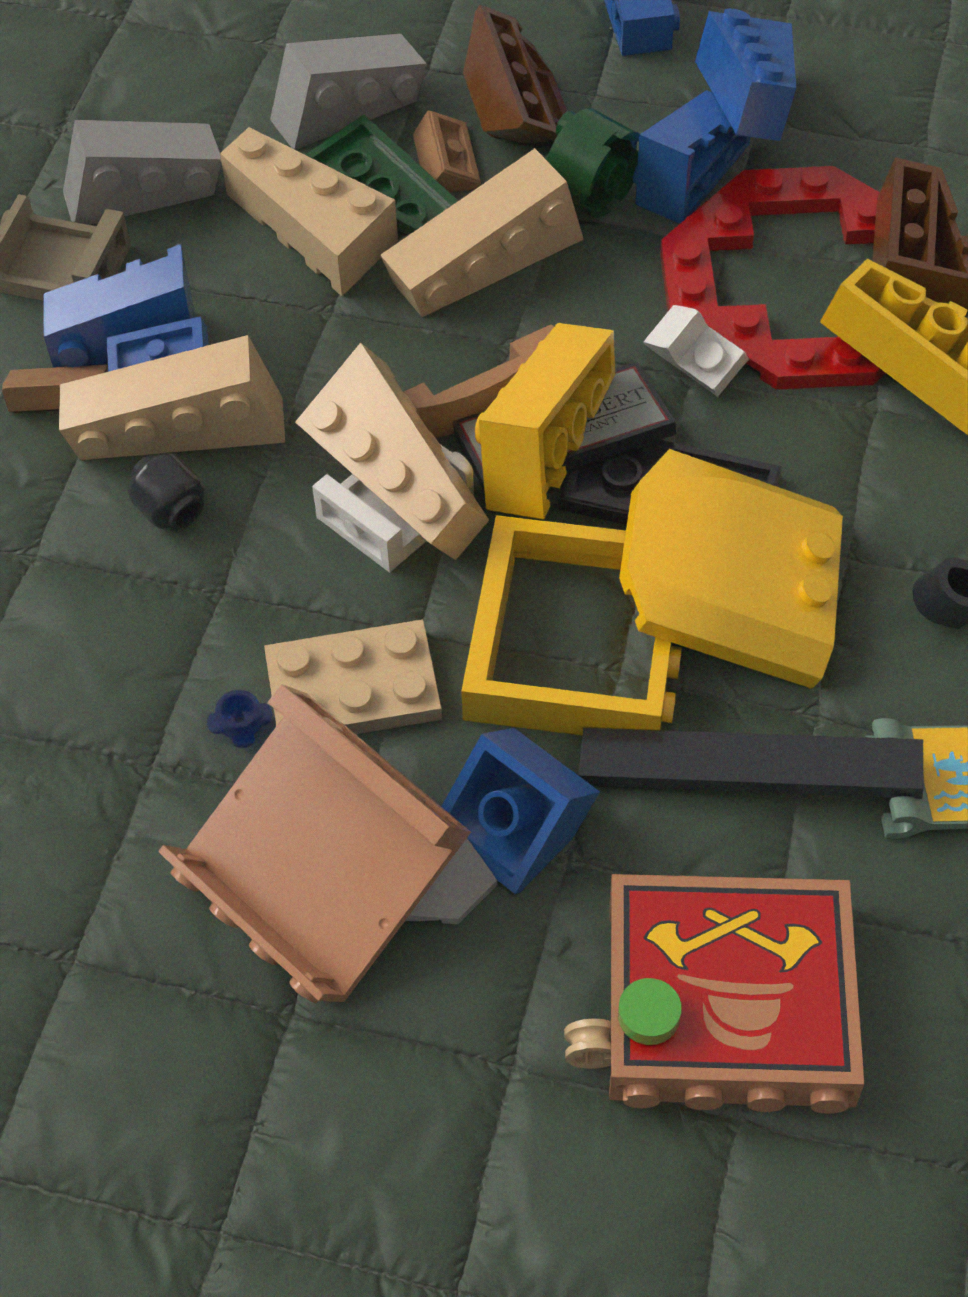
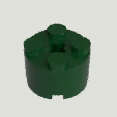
(594, 158)

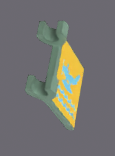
(945, 780)

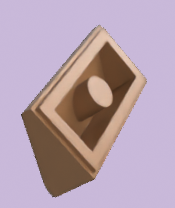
(446, 152)
(41, 387)

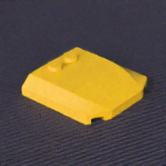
(733, 567)

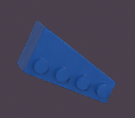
(749, 71)

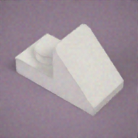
(696, 348)

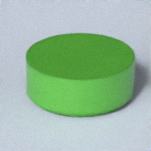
(649, 1011)

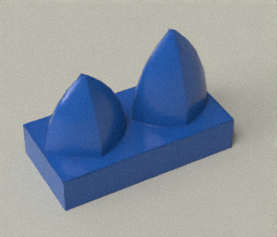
(156, 342)

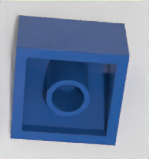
(517, 805)

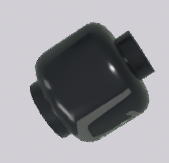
(166, 491)

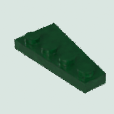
(378, 162)

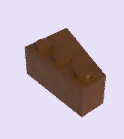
(919, 232)

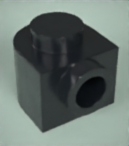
(943, 593)

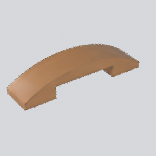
(473, 394)

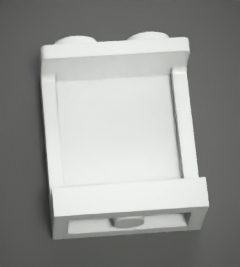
(368, 521)

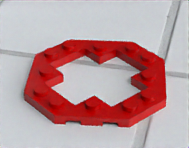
(727, 225)

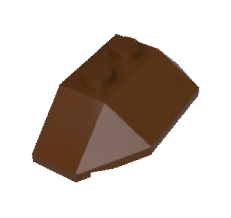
(510, 81)

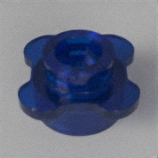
(239, 704)

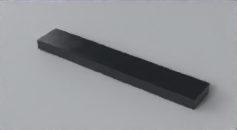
(753, 762)

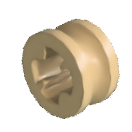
(589, 1043)

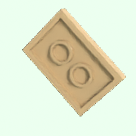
(362, 676)

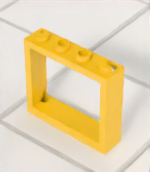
(541, 706)

